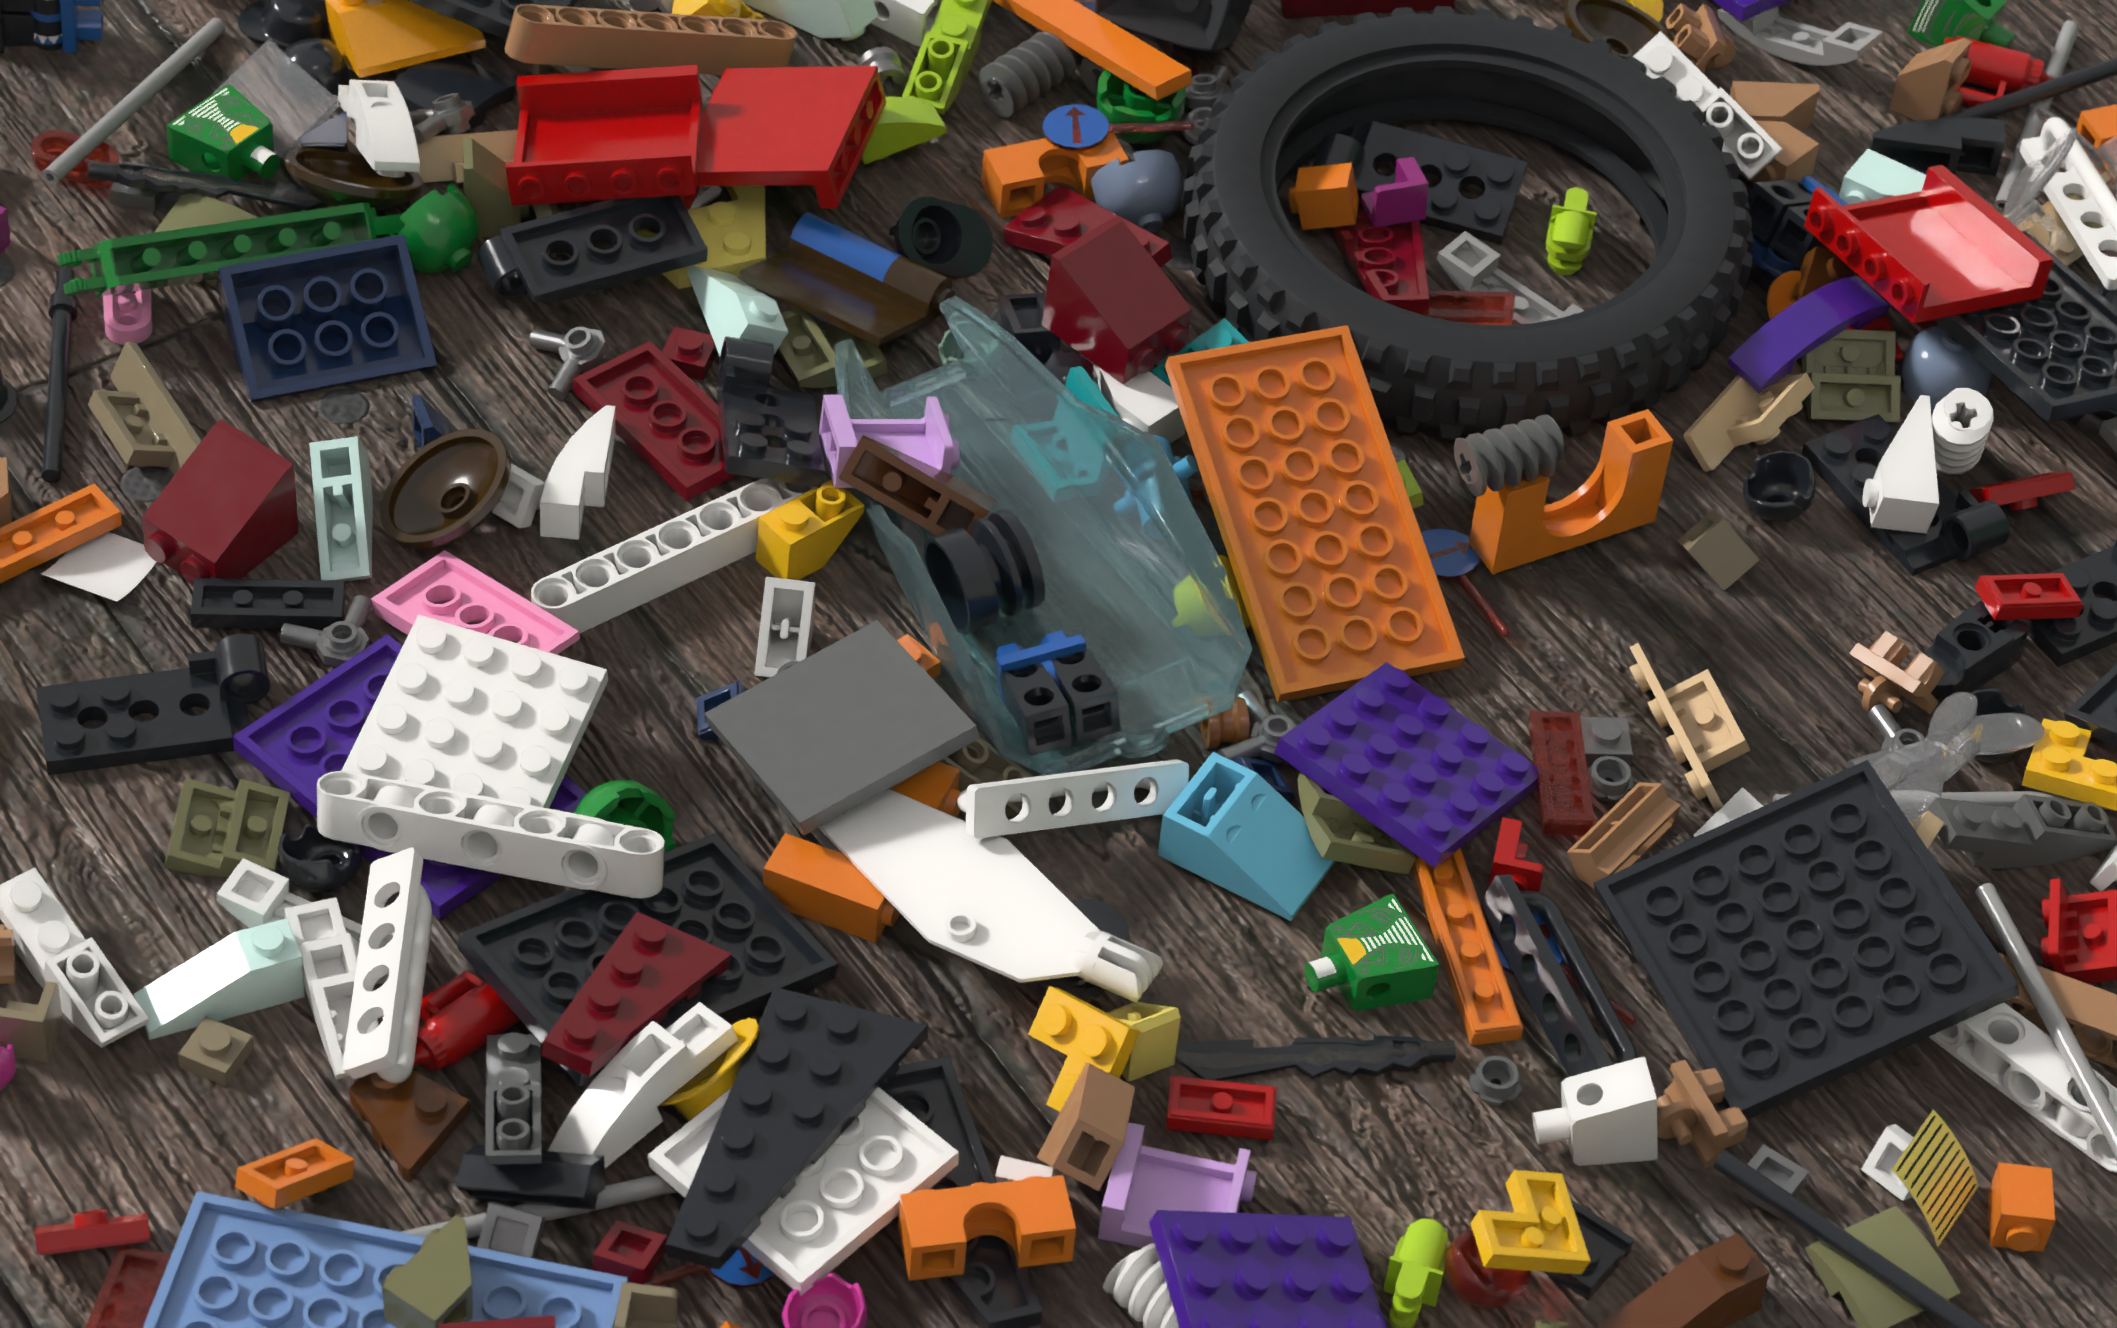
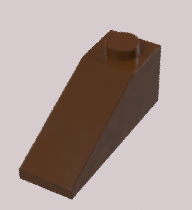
(914, 488)
(1701, 1292)

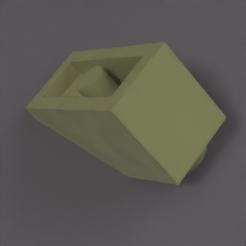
(489, 190)

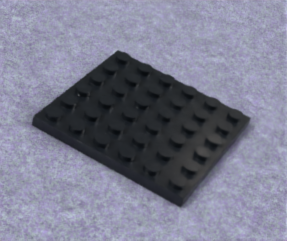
(1805, 940)

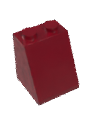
(1114, 302)
(223, 508)

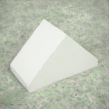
(784, 624)

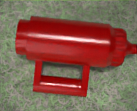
(1999, 70)
(459, 1020)

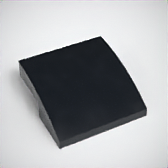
(454, 74)

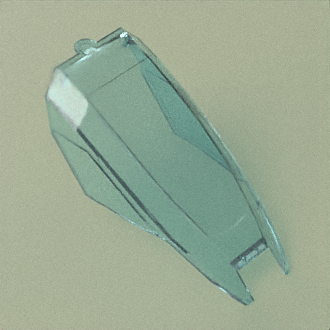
(1109, 529)

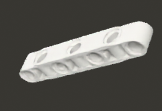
(491, 834)
(2031, 1073)

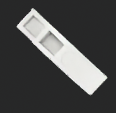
(382, 126)
(1741, 134)
(58, 953)
(649, 1069)

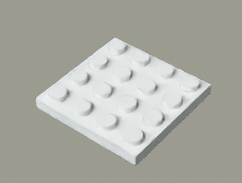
(477, 715)
(838, 1198)

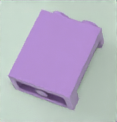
(922, 438)
(1158, 1179)

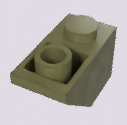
(433, 1283)

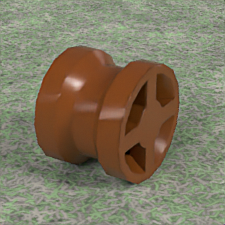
(1226, 726)

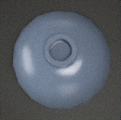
(1141, 190)
(1938, 365)

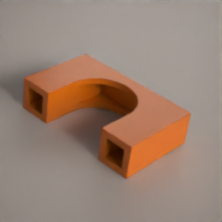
(1621, 494)
(829, 887)

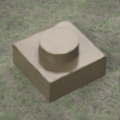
(215, 1051)

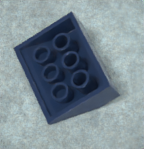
(325, 318)

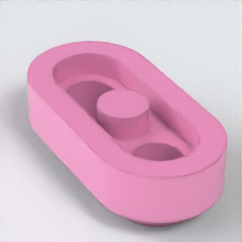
(128, 316)

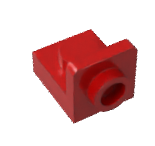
(1510, 858)

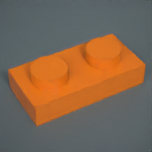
(294, 1173)

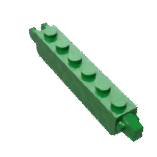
(199, 251)

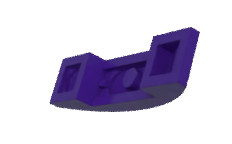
(1803, 327)

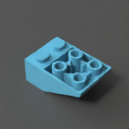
(1243, 837)

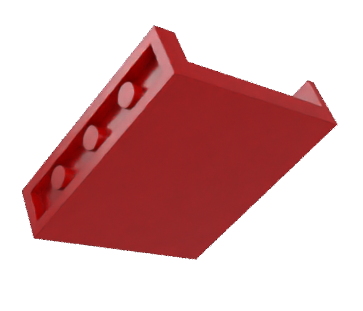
(789, 128)
(606, 135)
(1933, 248)

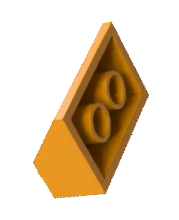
(395, 34)

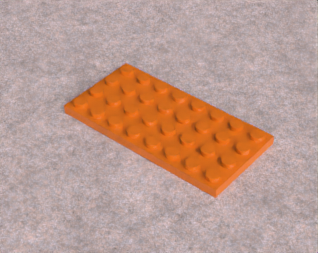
(1313, 512)

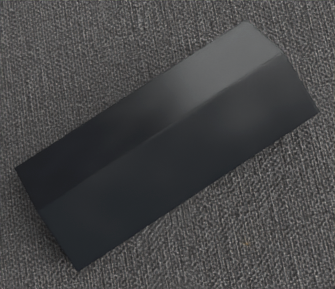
(557, 1181)

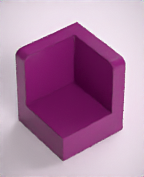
(1401, 200)

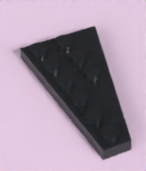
(785, 1110)
(992, 1283)

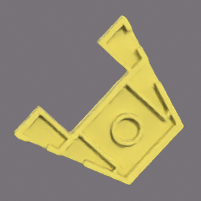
(730, 231)

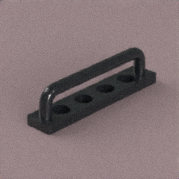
(1507, 904)

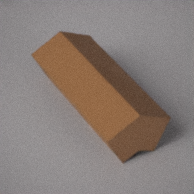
(1624, 833)

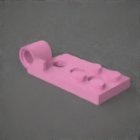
(472, 598)

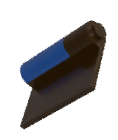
(851, 281)

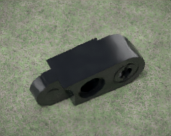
(1975, 650)

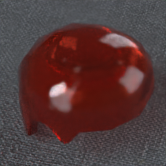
(1480, 1285)

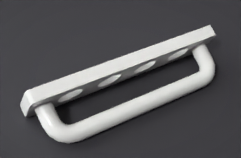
(2097, 206)
(987, 801)
(392, 1044)

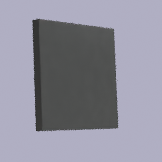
(841, 726)

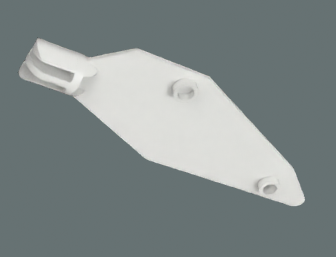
(982, 898)

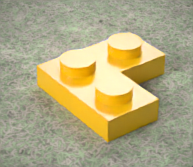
(2062, 769)
(1082, 1035)
(1539, 1232)

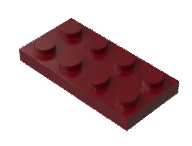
(660, 417)

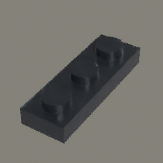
(266, 603)

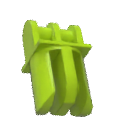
(1570, 233)
(1416, 1271)

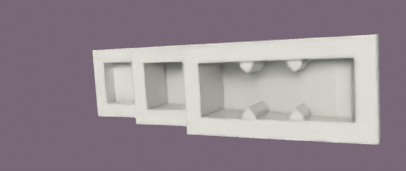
(327, 972)

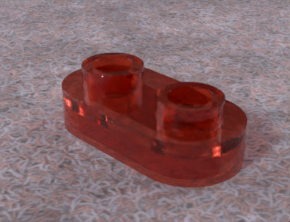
(51, 144)

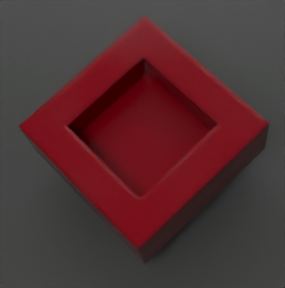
(691, 351)
(630, 1252)

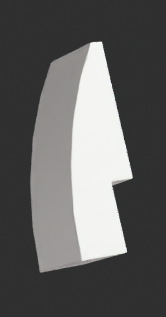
(578, 477)

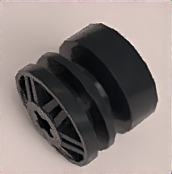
(985, 570)

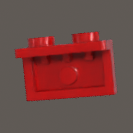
(2080, 934)

